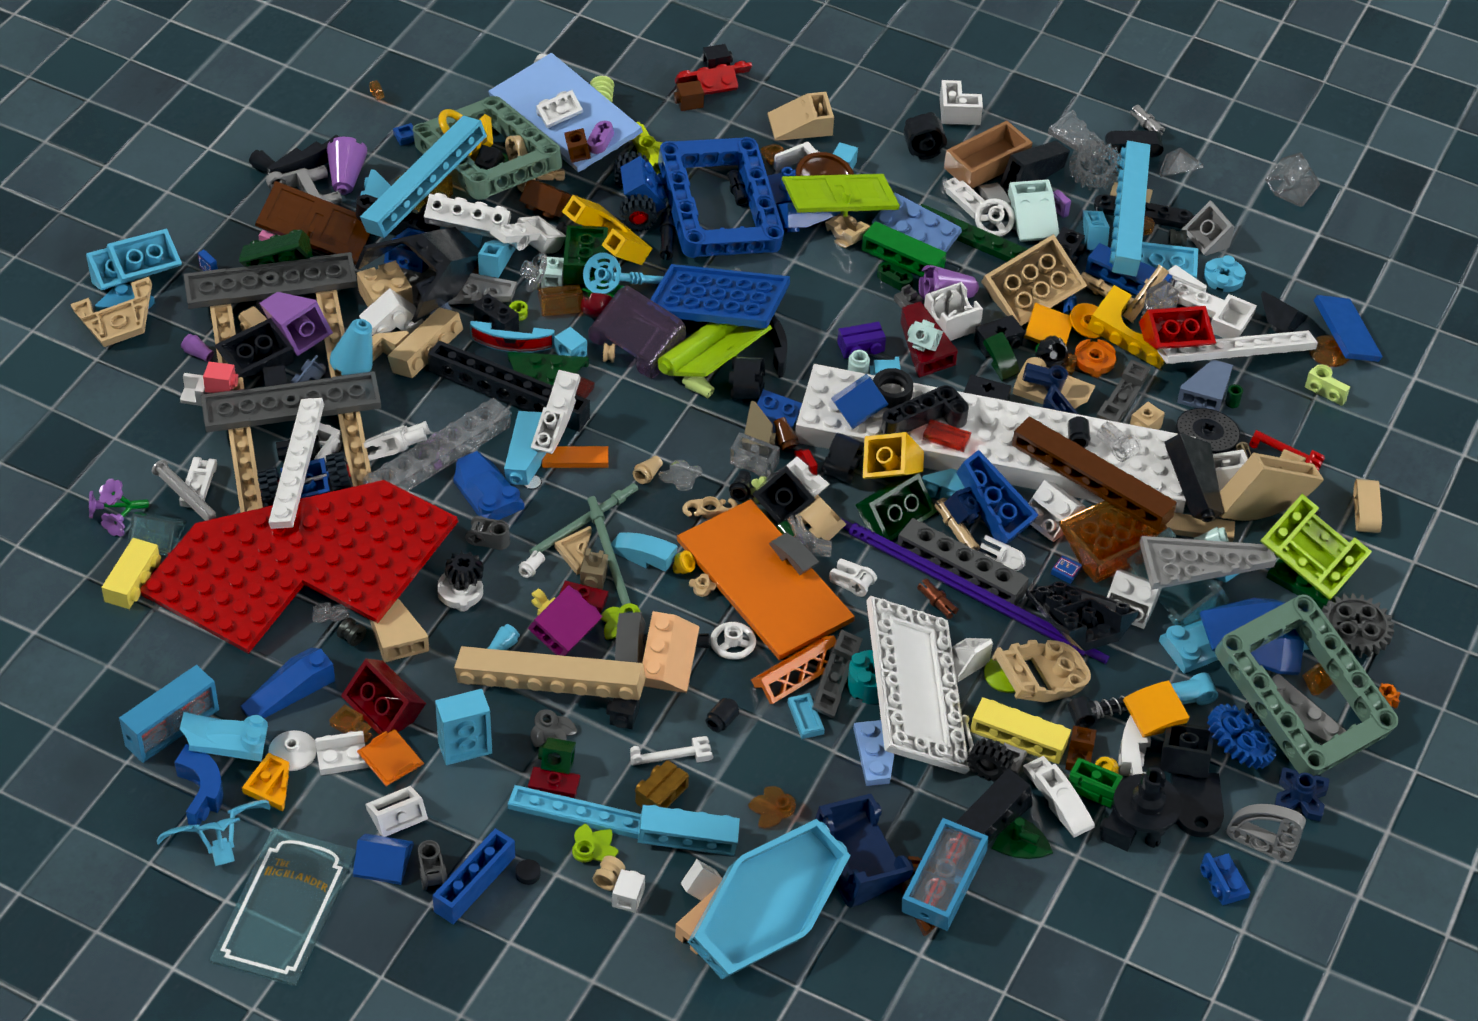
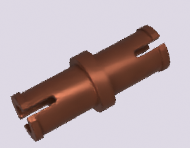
(937, 598)

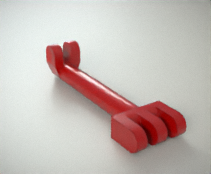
(1314, 457)

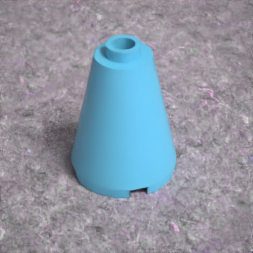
(354, 350)

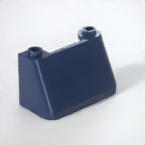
(872, 863)

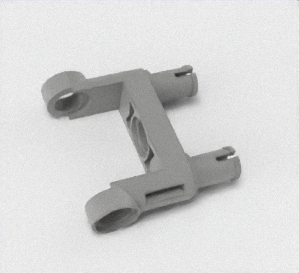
(303, 179)

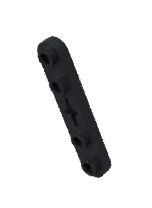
(1159, 213)

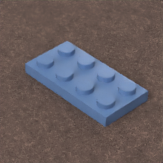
(920, 224)

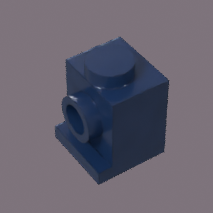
(963, 506)

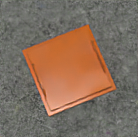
(390, 757)

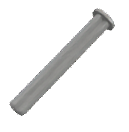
(183, 490)

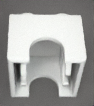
(953, 311)

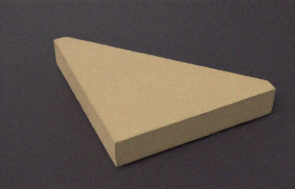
(574, 547)

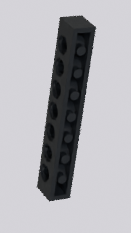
(499, 382)

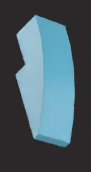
(645, 550)

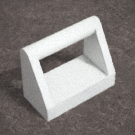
(398, 815)

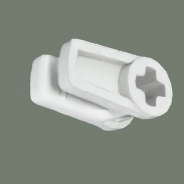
(852, 577)

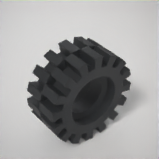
(989, 759)

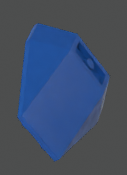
(1278, 656)

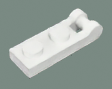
(200, 477)

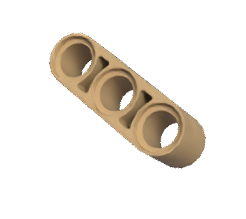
(1367, 506)

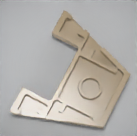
(120, 320)

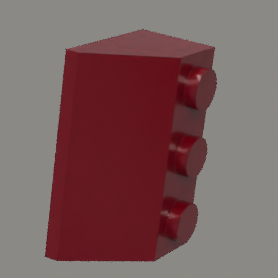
(382, 697)

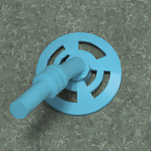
(609, 275)

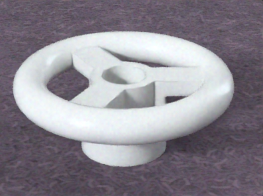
(997, 210)
(733, 637)

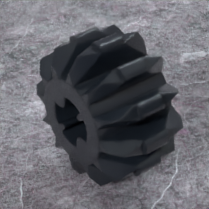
(464, 569)

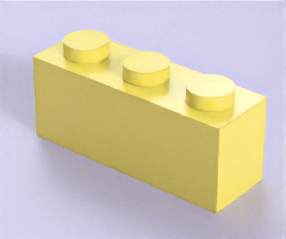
(131, 573)

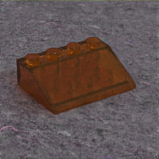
(1104, 538)

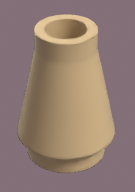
(646, 470)

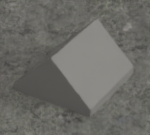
(1210, 230)

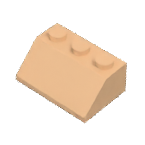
(669, 652)

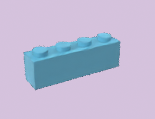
(688, 830)

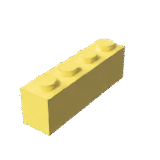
(1020, 730)

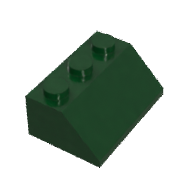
(277, 249)
(895, 505)

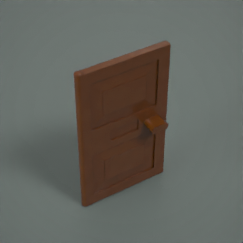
(328, 225)

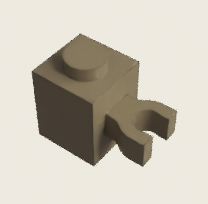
(594, 569)

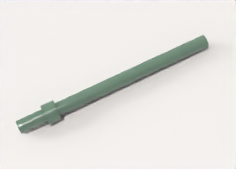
(616, 499)
(598, 519)

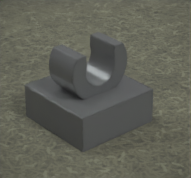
(907, 296)

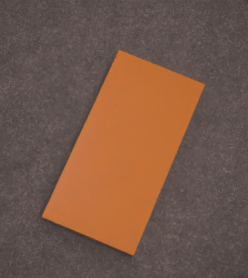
(769, 594)

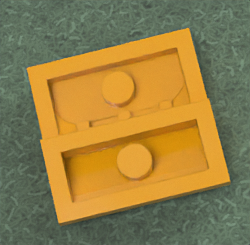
(1047, 322)
(1156, 708)

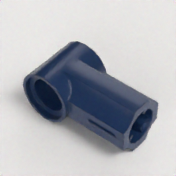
(1045, 376)

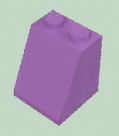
(297, 319)

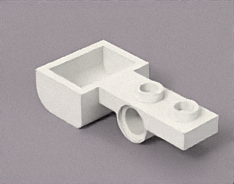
(530, 231)
(1227, 315)

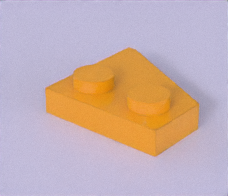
(269, 781)

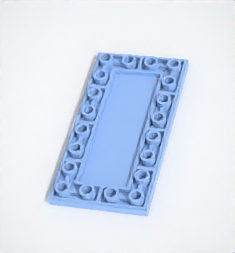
(546, 80)

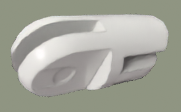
(1007, 555)

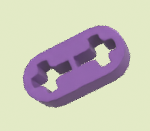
(605, 137)

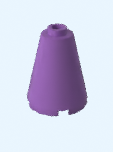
(345, 162)
(938, 278)

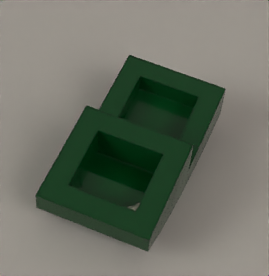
(1002, 355)

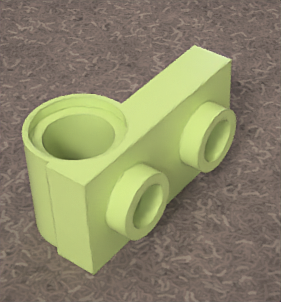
(1322, 383)

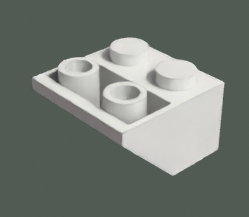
(1227, 465)
(1053, 505)
(1136, 592)

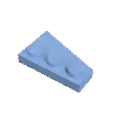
(874, 759)

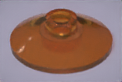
(1328, 352)

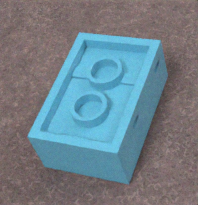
(463, 726)

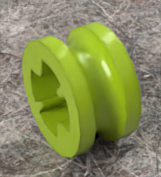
(520, 305)

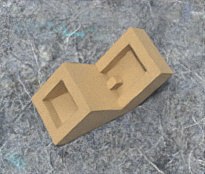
(387, 342)

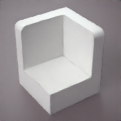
(193, 389)
(701, 880)

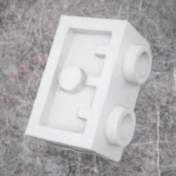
(559, 108)
(340, 753)

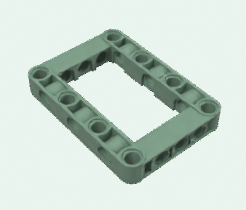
(542, 155)
(1339, 665)

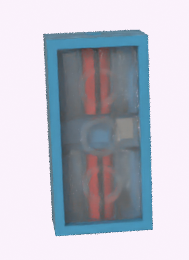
(158, 718)
(944, 874)

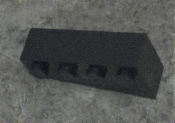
(998, 806)

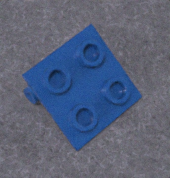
(778, 406)

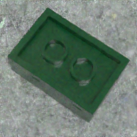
(580, 246)

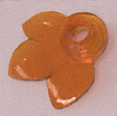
(770, 806)

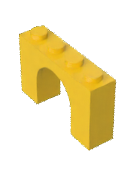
(620, 239)
(1109, 324)

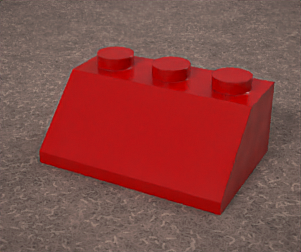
(1177, 327)

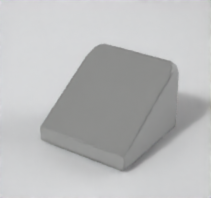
(1019, 757)

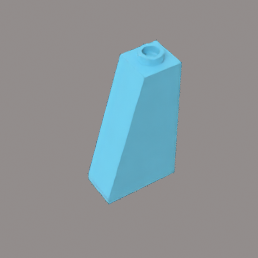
(522, 460)

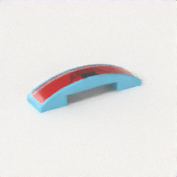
(511, 341)

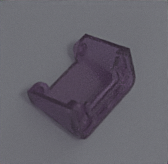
(638, 328)

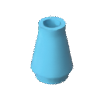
(505, 638)

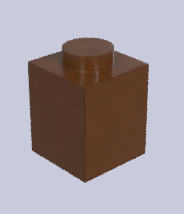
(689, 95)

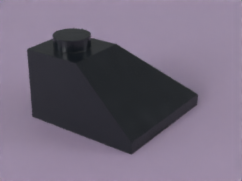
(1281, 315)

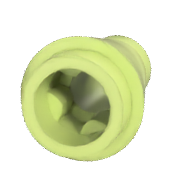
(698, 385)

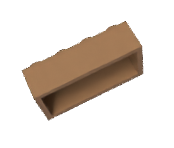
(985, 154)

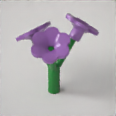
(109, 495)

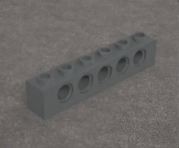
(963, 561)

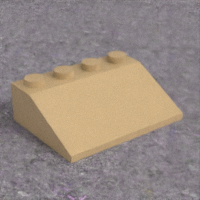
(1035, 276)

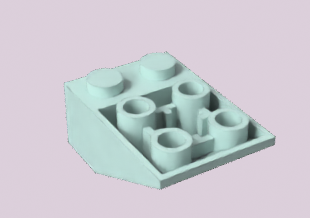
(1033, 209)

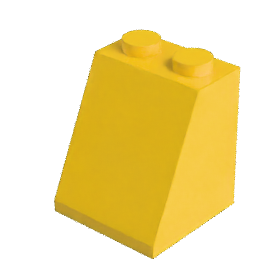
(891, 456)

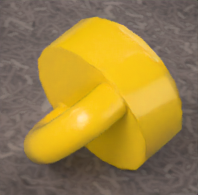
(683, 562)
(1108, 763)

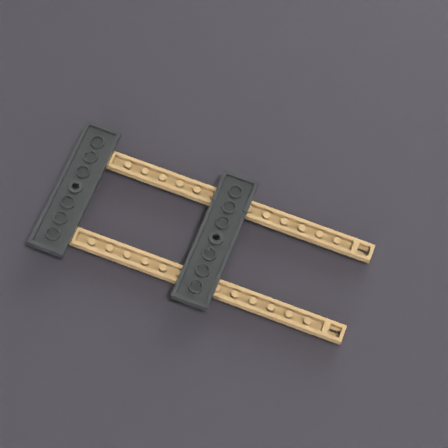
(268, 405)

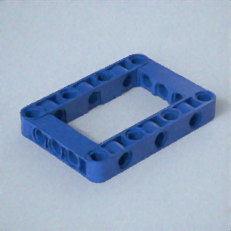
(693, 239)

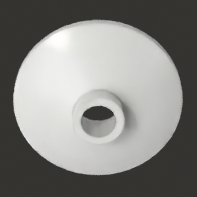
(298, 756)

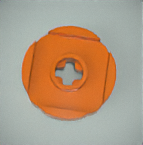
(1095, 366)

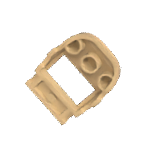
(1055, 661)

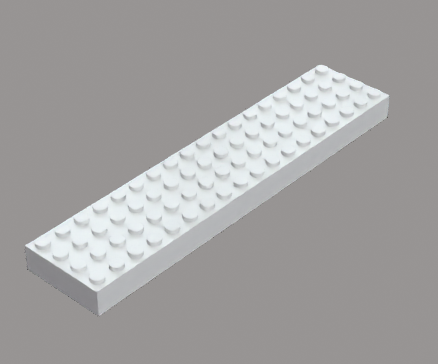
(992, 431)

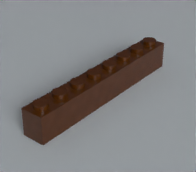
(1094, 473)

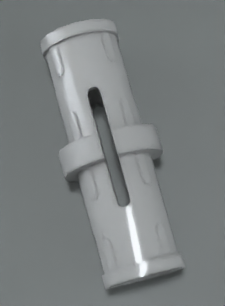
(1146, 120)

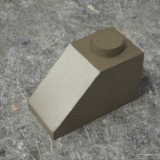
(759, 425)

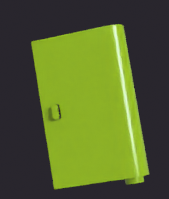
(708, 349)

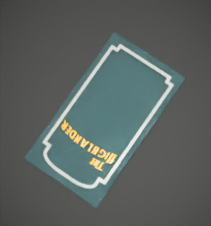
(283, 907)

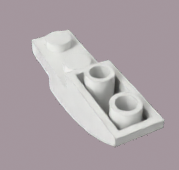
(557, 413)
(1132, 750)
(1060, 794)

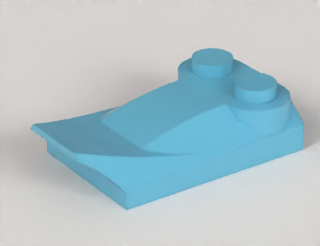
(1188, 646)
(226, 737)

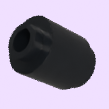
(1079, 431)
(722, 714)

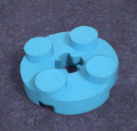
(1227, 265)

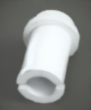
(528, 567)

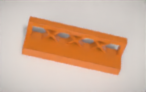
(792, 663)

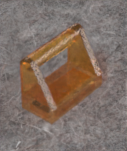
(560, 300)

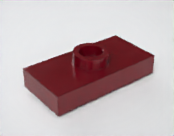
(592, 595)
(554, 782)

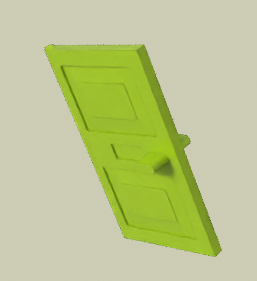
(840, 193)

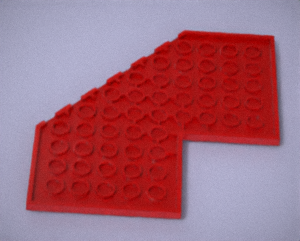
(345, 543)

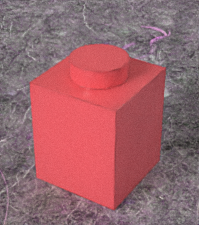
(220, 377)

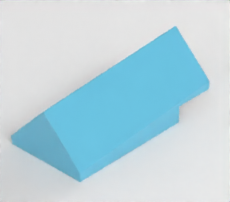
(132, 259)

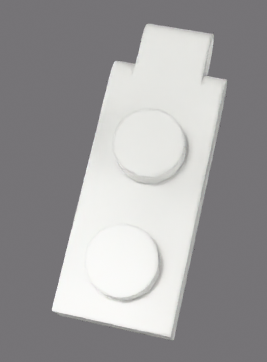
(964, 196)

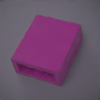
(565, 621)

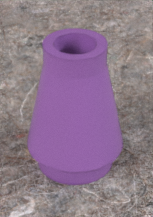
(196, 347)

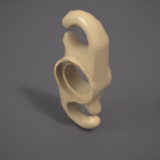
(699, 504)

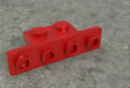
(715, 79)

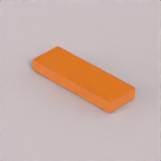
(577, 457)

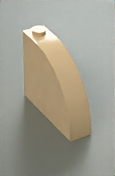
(1267, 487)

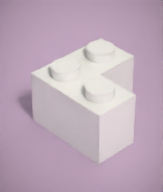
(959, 107)
(391, 312)

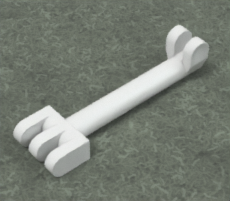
(699, 748)

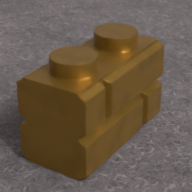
(662, 786)

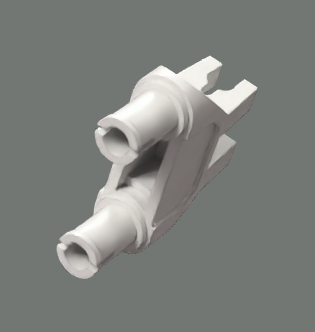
(396, 440)

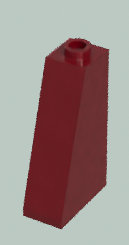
(927, 361)

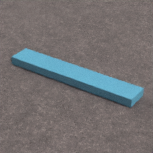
(574, 811)

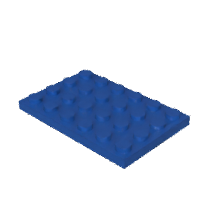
(721, 295)

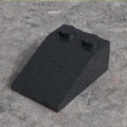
(256, 349)

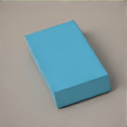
(805, 718)

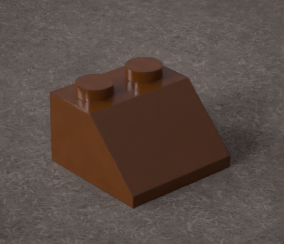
(544, 197)

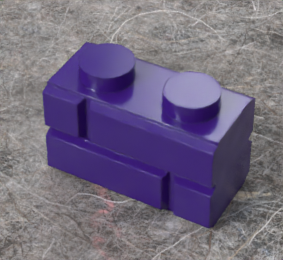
(863, 337)

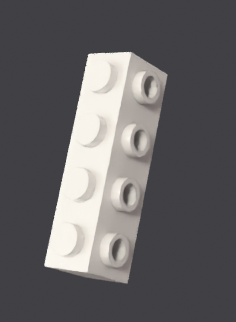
(464, 215)

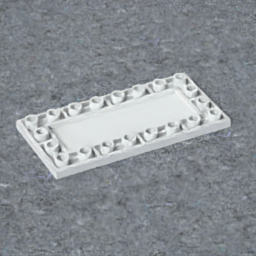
(917, 685)

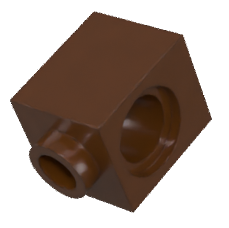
(577, 145)

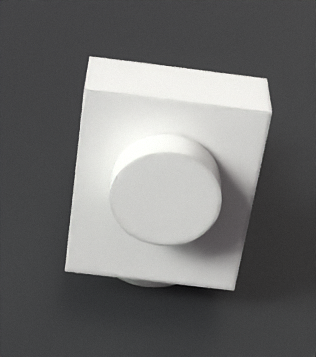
(792, 155)
(330, 439)

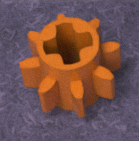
(1390, 694)

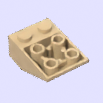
(803, 118)

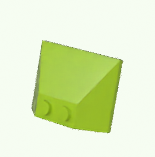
(1314, 548)

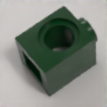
(564, 749)

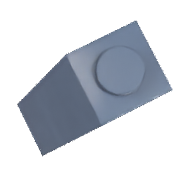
(1207, 386)

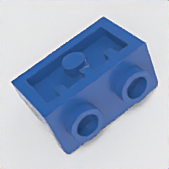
(1224, 878)

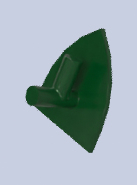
(1022, 840)

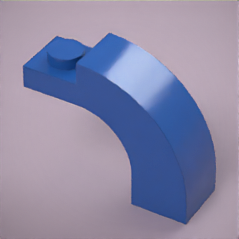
(205, 773)

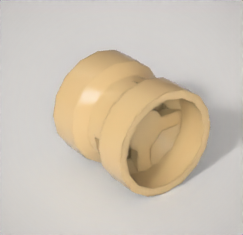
(608, 873)

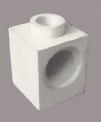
(628, 890)

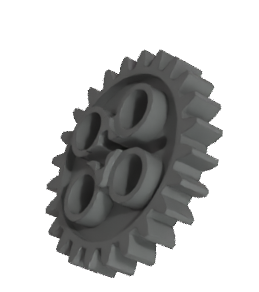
(1360, 624)

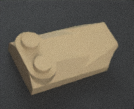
(1074, 390)

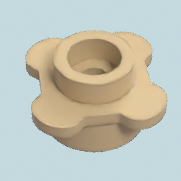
(702, 590)

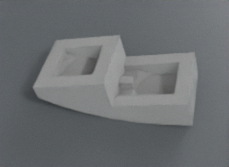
(991, 191)

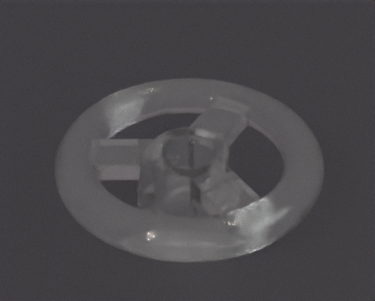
(534, 273)

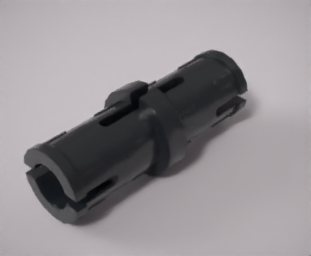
(735, 180)

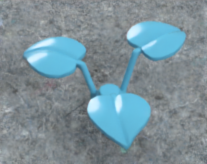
(221, 848)

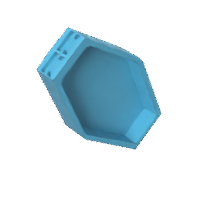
(769, 898)

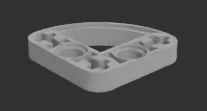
(1275, 845)

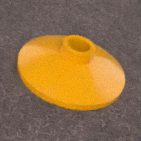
(1080, 318)

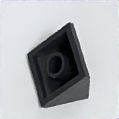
(783, 495)

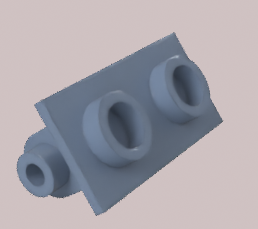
(311, 370)

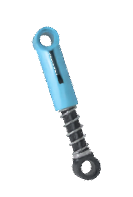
(1087, 712)

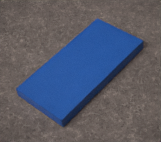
(1347, 328)

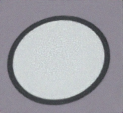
(534, 483)

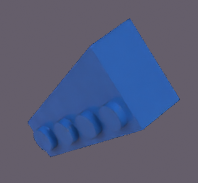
(1001, 505)

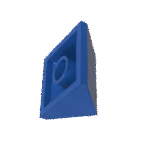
(859, 401)
(382, 858)

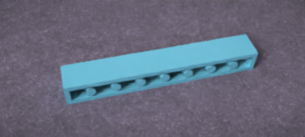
(423, 176)

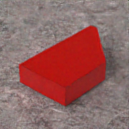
(807, 457)

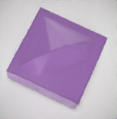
(1062, 203)

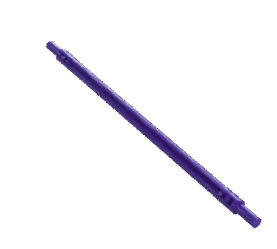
(964, 586)

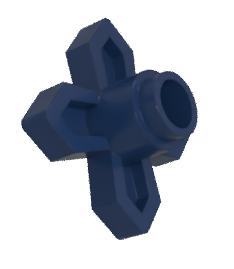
(1303, 792)

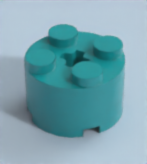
(862, 677)

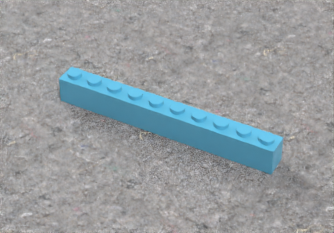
(1130, 209)

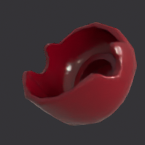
(595, 304)

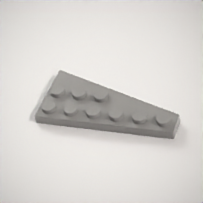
(471, 292)
(1189, 560)

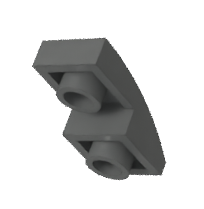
(797, 554)

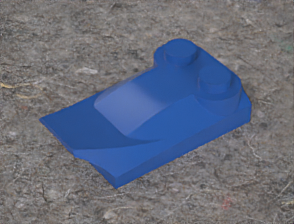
(486, 487)

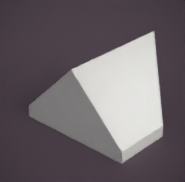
(971, 656)

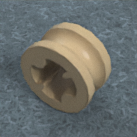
(609, 352)

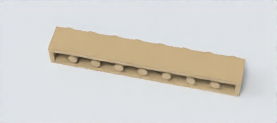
(550, 673)

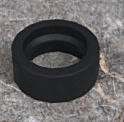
(898, 377)

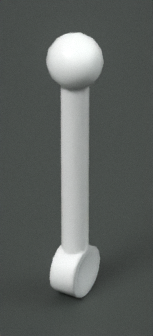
(965, 719)

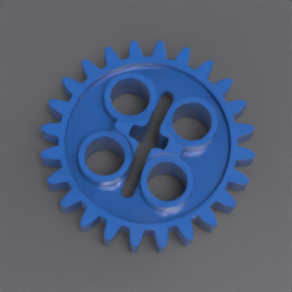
(1241, 736)

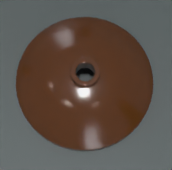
(822, 164)

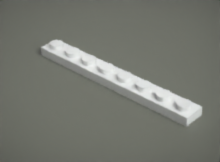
(1242, 346)
(296, 463)

